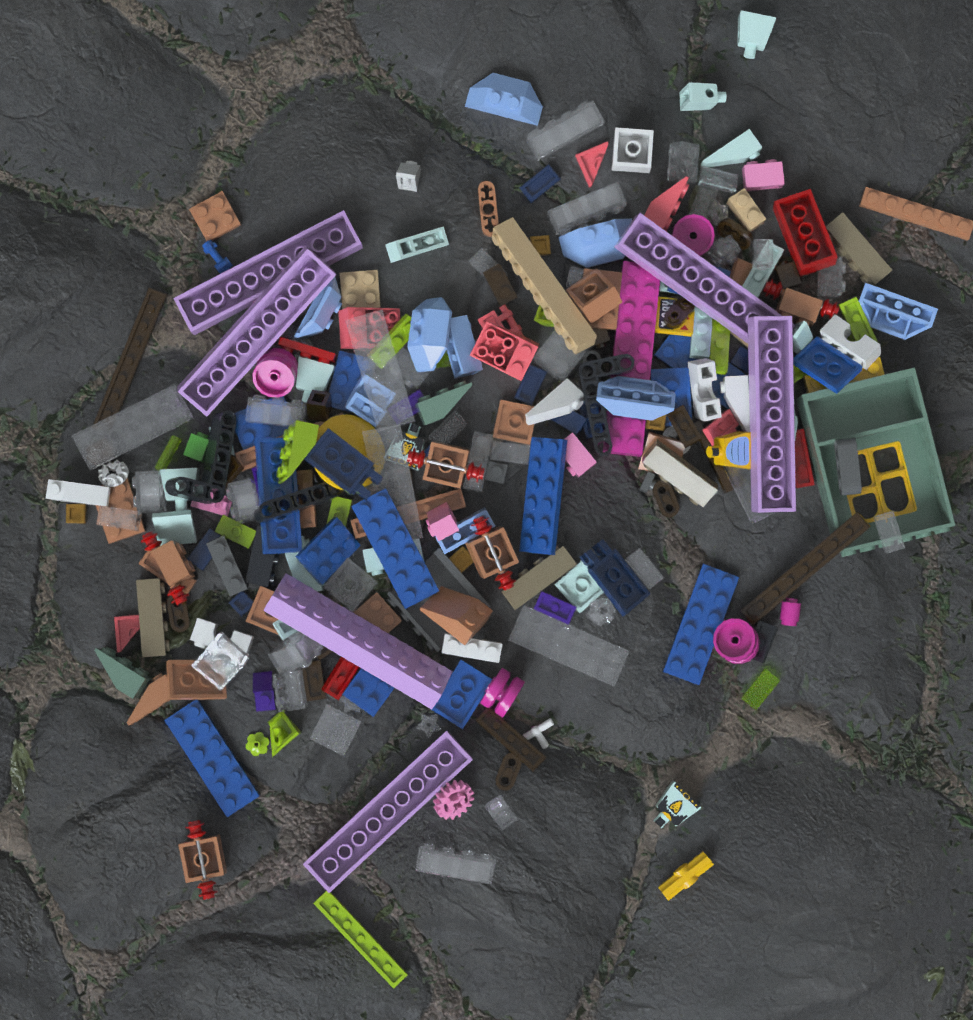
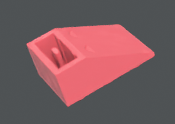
(667, 204)
(392, 316)
(504, 350)

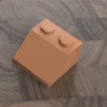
(594, 296)

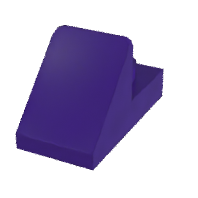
(264, 691)

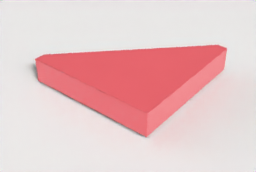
(590, 161)
(125, 630)

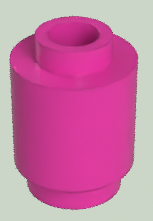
(790, 612)

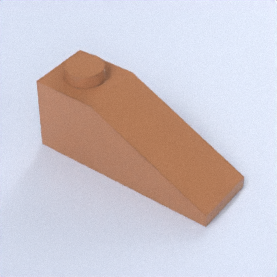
(153, 698)

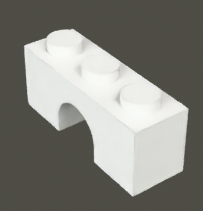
(863, 351)
(705, 403)
(205, 632)
(475, 648)

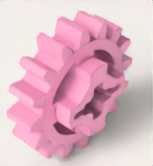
(453, 799)

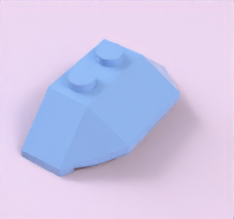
(505, 98)
(594, 243)
(320, 312)
(895, 313)
(429, 333)
(635, 398)

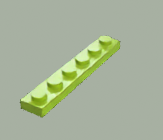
(360, 938)

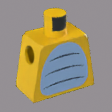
(732, 450)

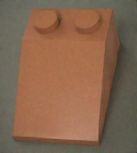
(457, 613)

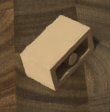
(746, 210)

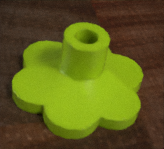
(262, 742)

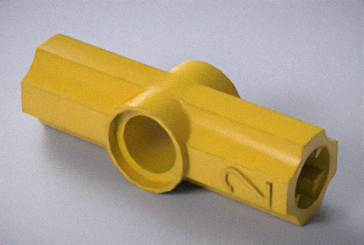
(685, 875)

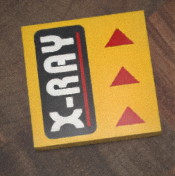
(664, 304)

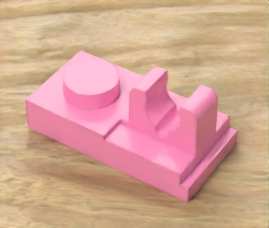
(220, 508)

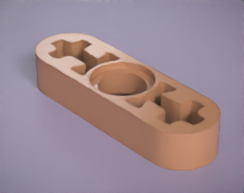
(484, 223)

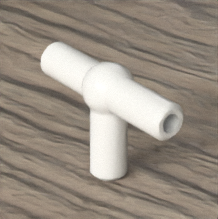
(537, 732)

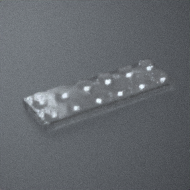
(380, 369)
(132, 427)
(388, 453)
(568, 645)

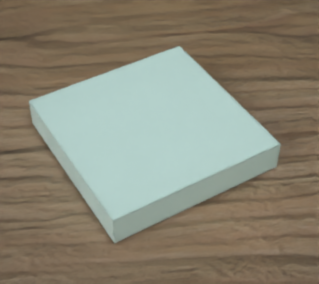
(175, 526)
(579, 587)

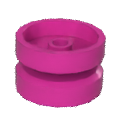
(701, 227)
(275, 372)
(725, 638)
(502, 692)

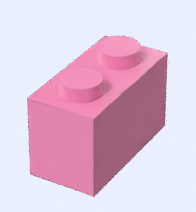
(763, 175)
(577, 457)
(441, 522)

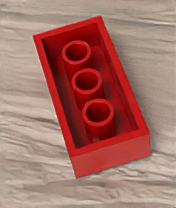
(805, 232)

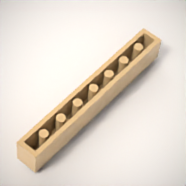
(544, 286)

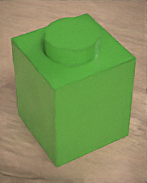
(197, 447)

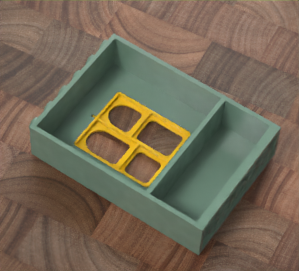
(879, 415)

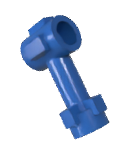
(222, 264)

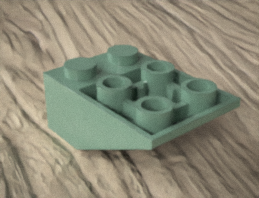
(439, 406)
(124, 676)

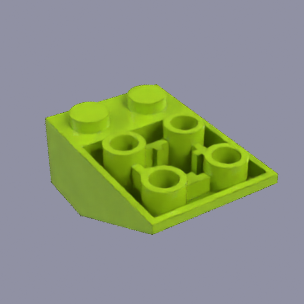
(299, 441)

